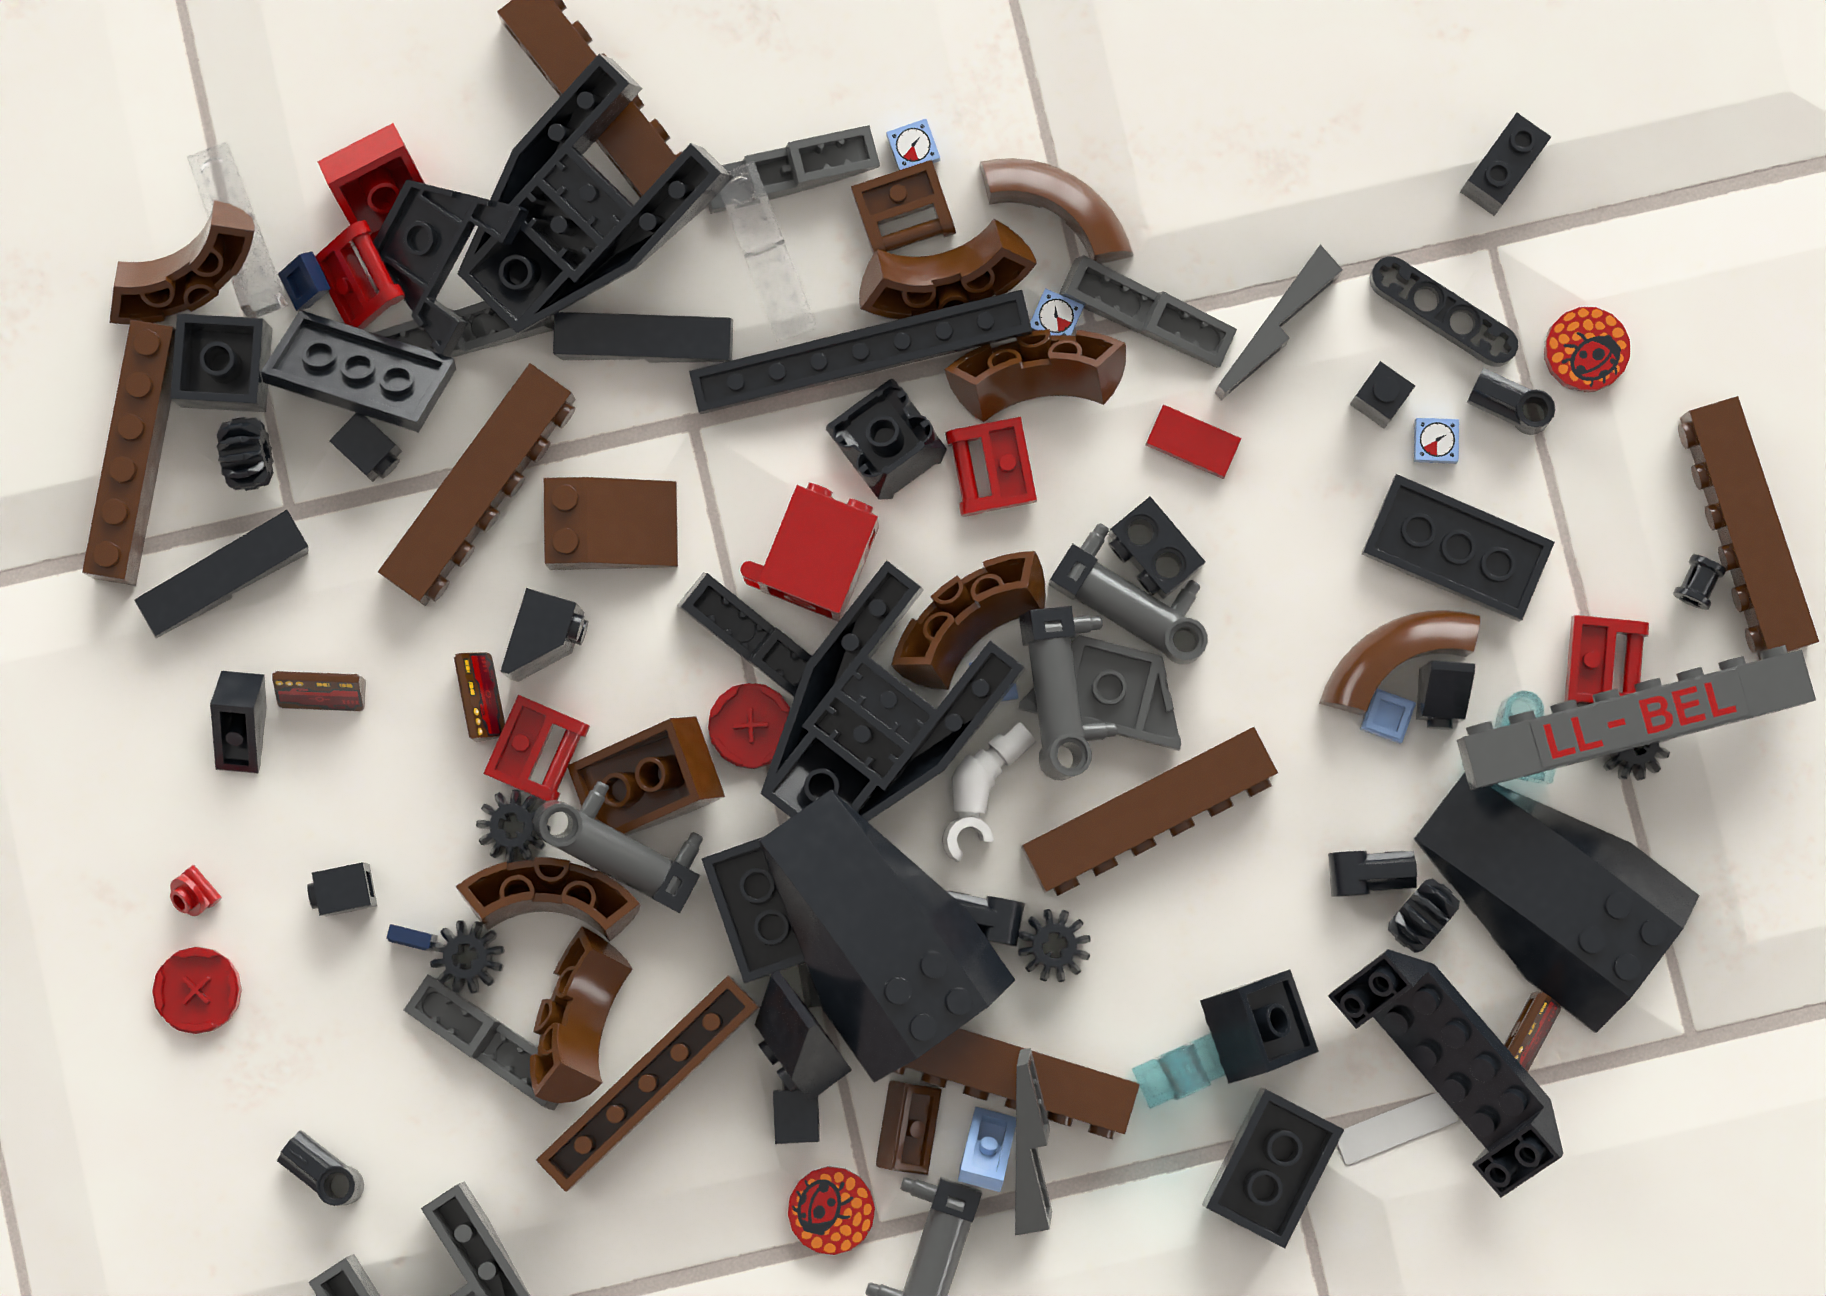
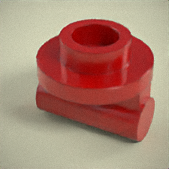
(192, 892)

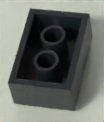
(752, 911)
(1272, 1167)

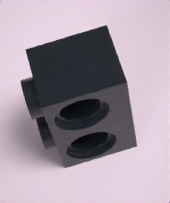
(1505, 164)
(1164, 542)

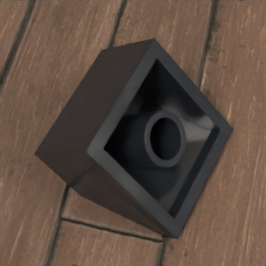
(542, 634)
(1259, 1026)
(797, 1041)

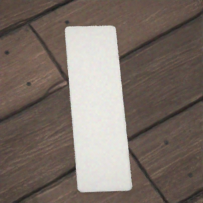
(1395, 1127)

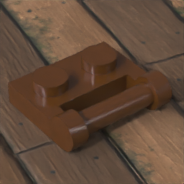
(900, 196)

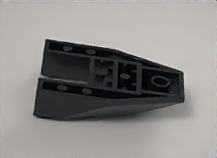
(578, 222)
(862, 726)

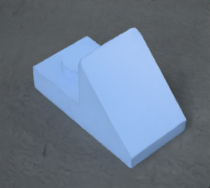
(987, 1149)

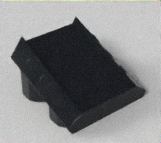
(887, 440)

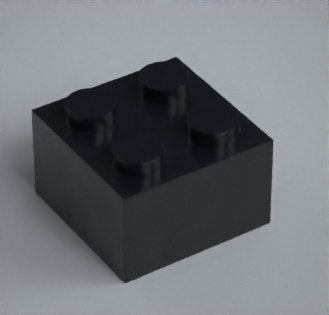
(220, 362)

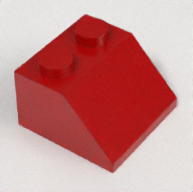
(370, 176)

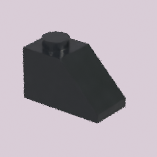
(1444, 693)
(238, 721)

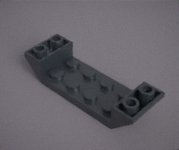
(1460, 1062)

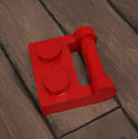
(348, 281)
(1005, 463)
(1593, 656)
(523, 744)

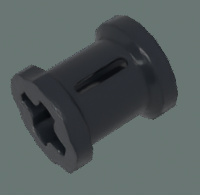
(1699, 582)

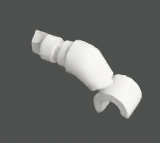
(973, 783)

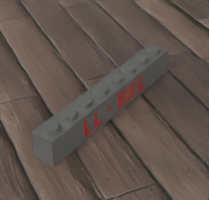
(1635, 719)

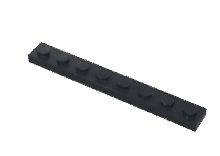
(860, 352)

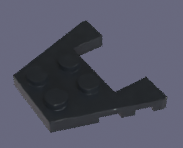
(424, 241)

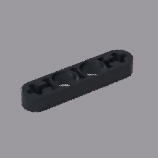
(1447, 305)

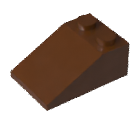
(609, 523)
(651, 776)

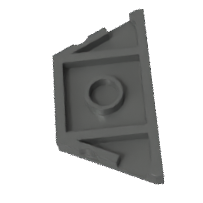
(1122, 689)

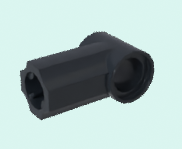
(1506, 401)
(1359, 873)
(995, 916)
(318, 1168)

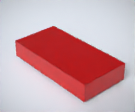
(1193, 441)

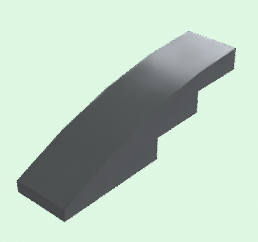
(810, 163)

